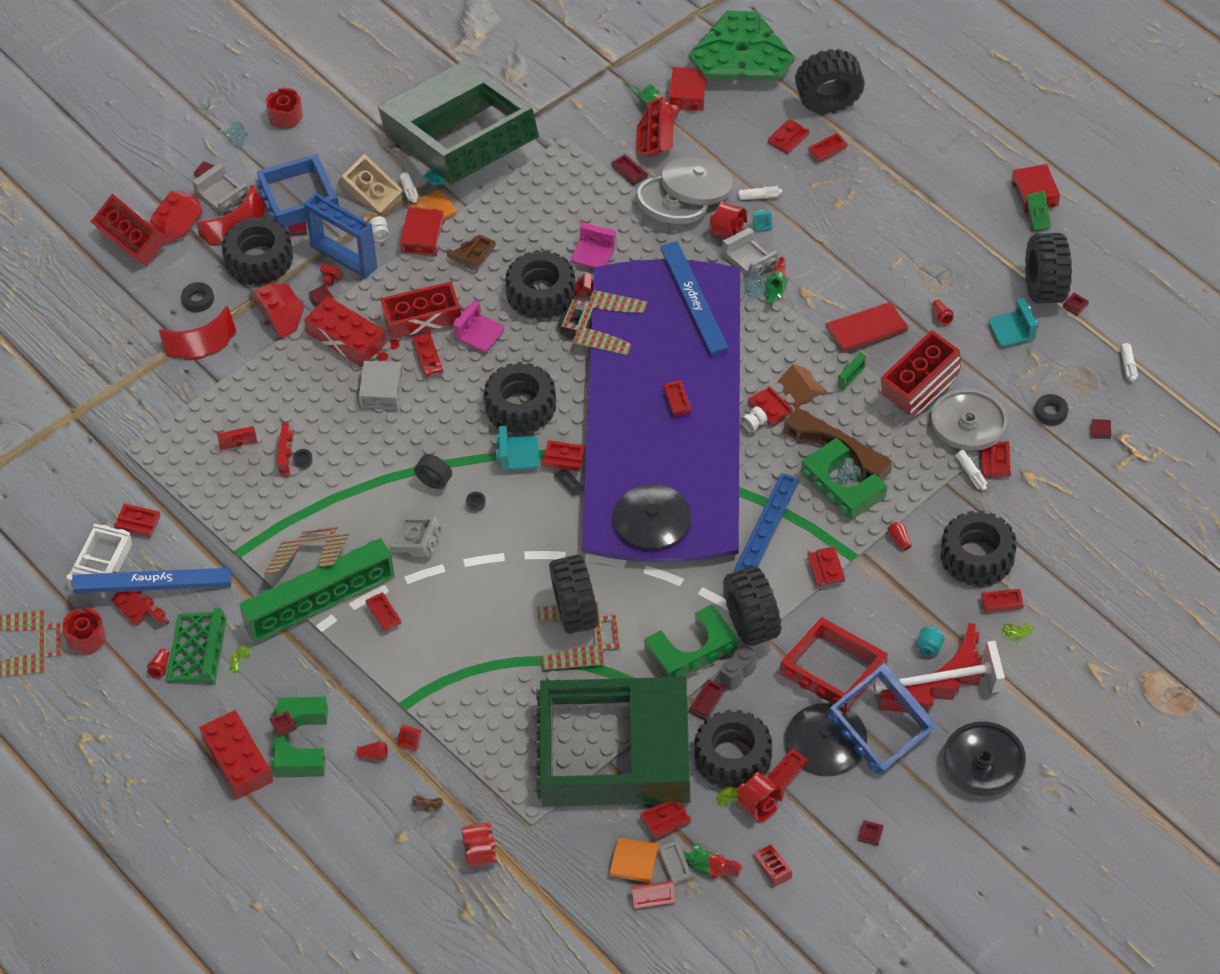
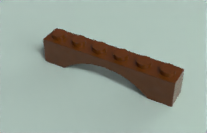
(807, 428)

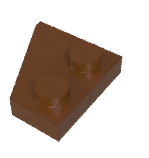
(473, 252)

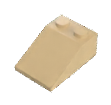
(369, 185)

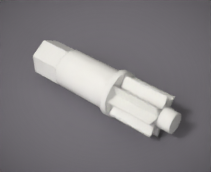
(409, 189)
(760, 193)
(1128, 362)
(972, 471)

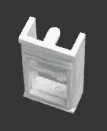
(102, 553)

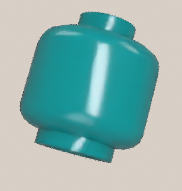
(930, 641)

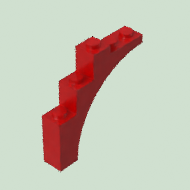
(943, 689)

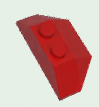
(655, 129)
(176, 214)
(279, 307)

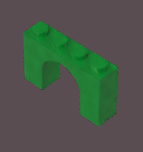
(850, 500)
(678, 663)
(295, 761)

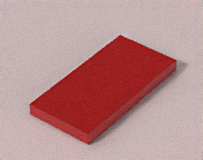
(866, 327)

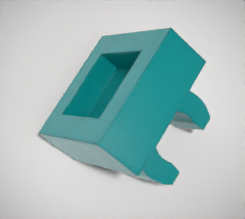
(762, 220)

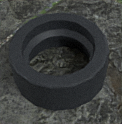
(433, 471)

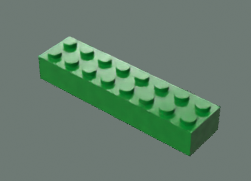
(317, 590)

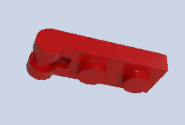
(427, 354)
(285, 449)

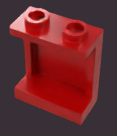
(687, 89)
(1035, 180)
(421, 231)

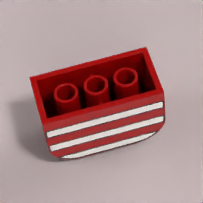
(922, 374)

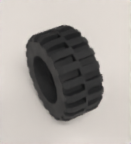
(828, 66)
(262, 267)
(537, 267)
(1048, 268)
(520, 379)
(976, 568)
(574, 594)
(752, 605)
(730, 727)

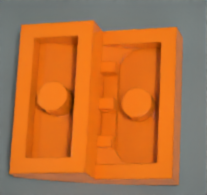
(435, 200)
(634, 860)

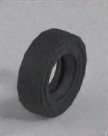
(197, 306)
(567, 332)
(1051, 419)

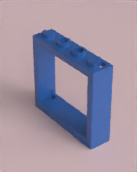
(288, 170)
(321, 208)
(904, 698)

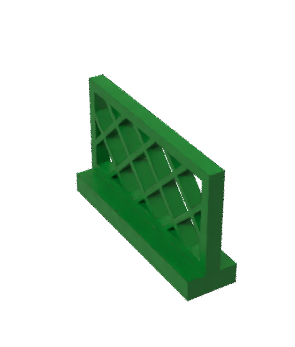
(212, 651)

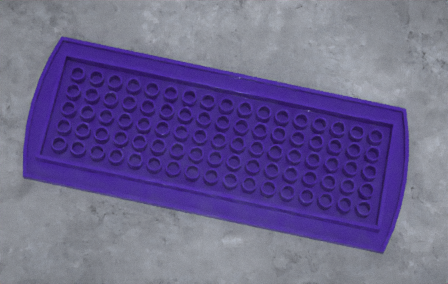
(630, 422)

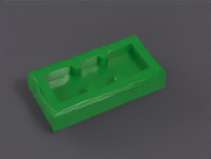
(1038, 210)
(851, 371)

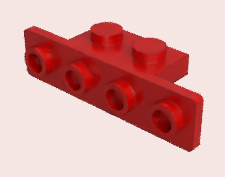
(137, 605)

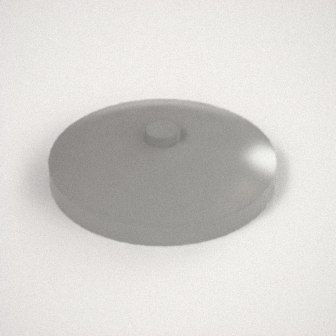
(696, 180)
(664, 207)
(969, 419)

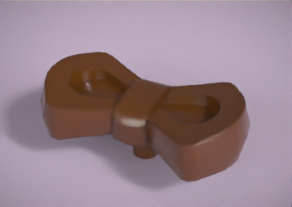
(419, 801)

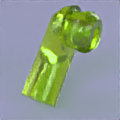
(1015, 631)
(241, 651)
(726, 795)

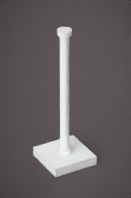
(992, 668)

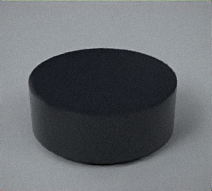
(302, 458)
(476, 501)

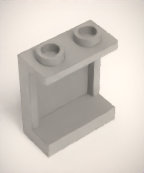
(219, 189)
(747, 254)
(380, 385)

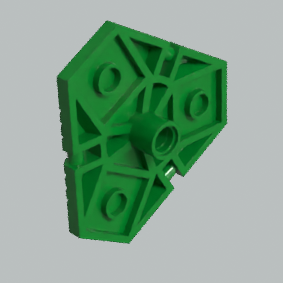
(741, 46)

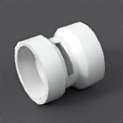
(380, 229)
(753, 419)

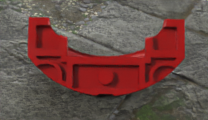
(214, 230)
(201, 341)

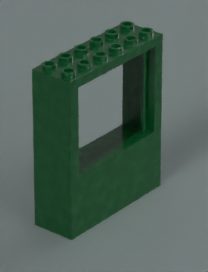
(444, 103)
(657, 742)

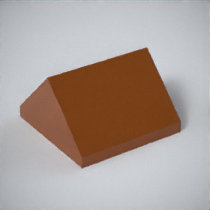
(800, 385)

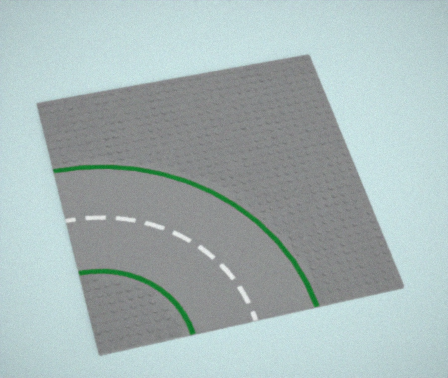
(469, 611)

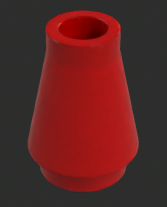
(943, 314)
(899, 534)
(157, 666)
(375, 751)

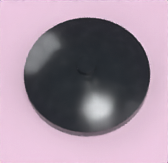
(652, 518)
(822, 742)
(984, 758)

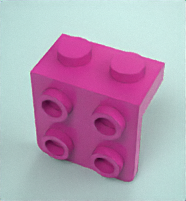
(594, 246)
(476, 329)

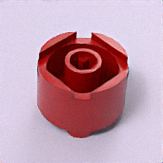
(284, 108)
(728, 220)
(84, 630)
(759, 797)
(479, 844)

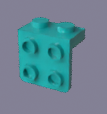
(1015, 326)
(516, 452)

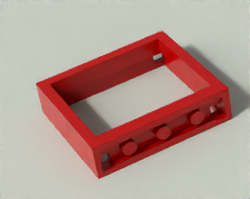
(842, 639)

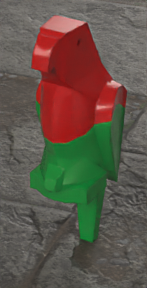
(651, 93)
(777, 281)
(711, 863)

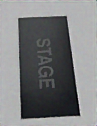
(569, 481)

